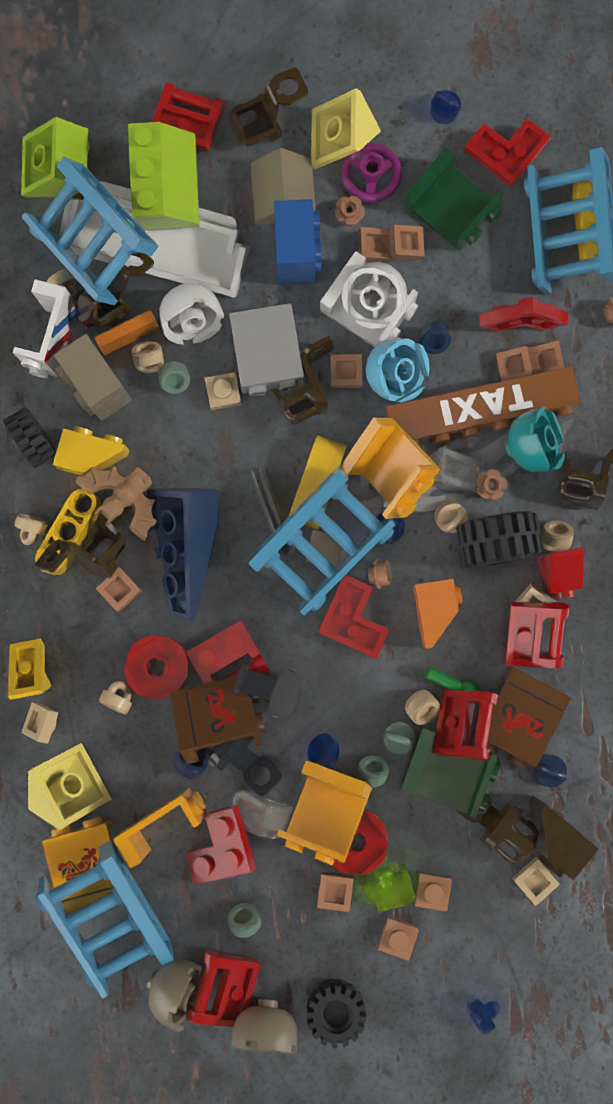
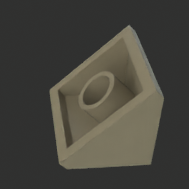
(279, 178)

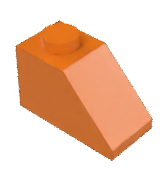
(435, 608)

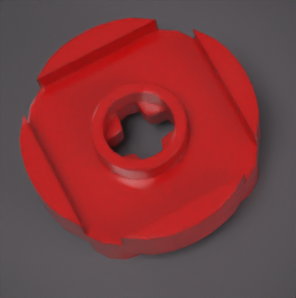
(139, 662)
(374, 850)

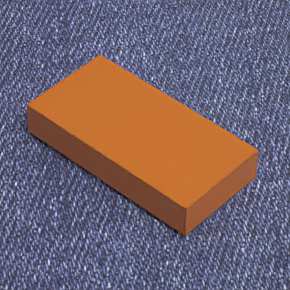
(127, 332)

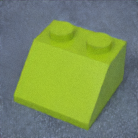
(43, 152)

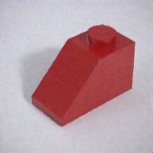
(562, 572)

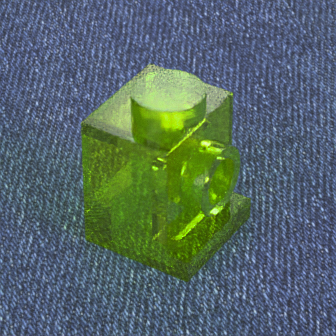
(390, 889)

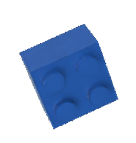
(297, 241)

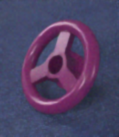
(372, 160)

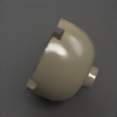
(174, 991)
(265, 1029)

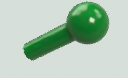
(449, 682)

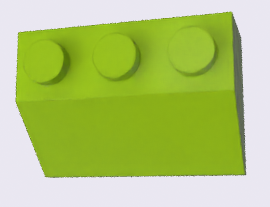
(163, 176)

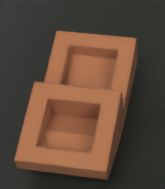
(391, 244)
(529, 361)

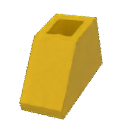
(81, 451)

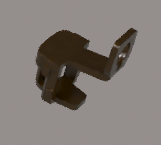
(266, 109)
(99, 314)
(314, 397)
(591, 496)
(85, 556)
(501, 828)

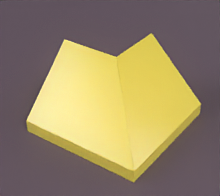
(341, 128)
(65, 788)

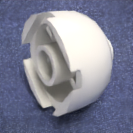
(374, 294)
(190, 313)

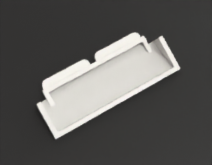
(185, 255)

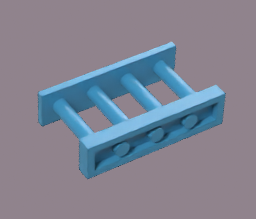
(114, 220)
(601, 232)
(290, 533)
(124, 893)

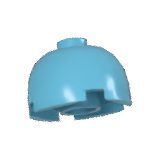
(397, 369)

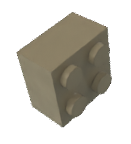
(89, 373)

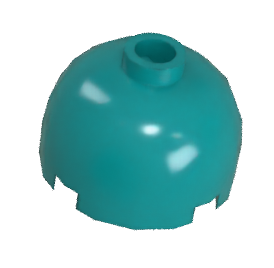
(535, 441)

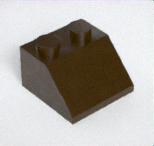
(560, 844)

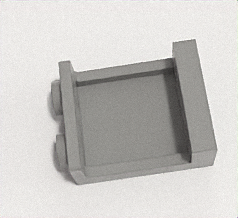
(267, 349)

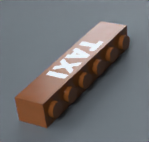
(486, 406)

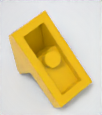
(27, 669)

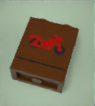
(213, 716)
(525, 717)

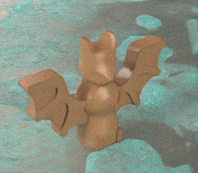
(126, 493)

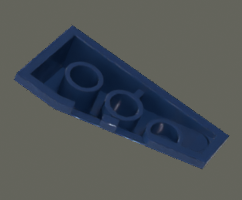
(185, 536)

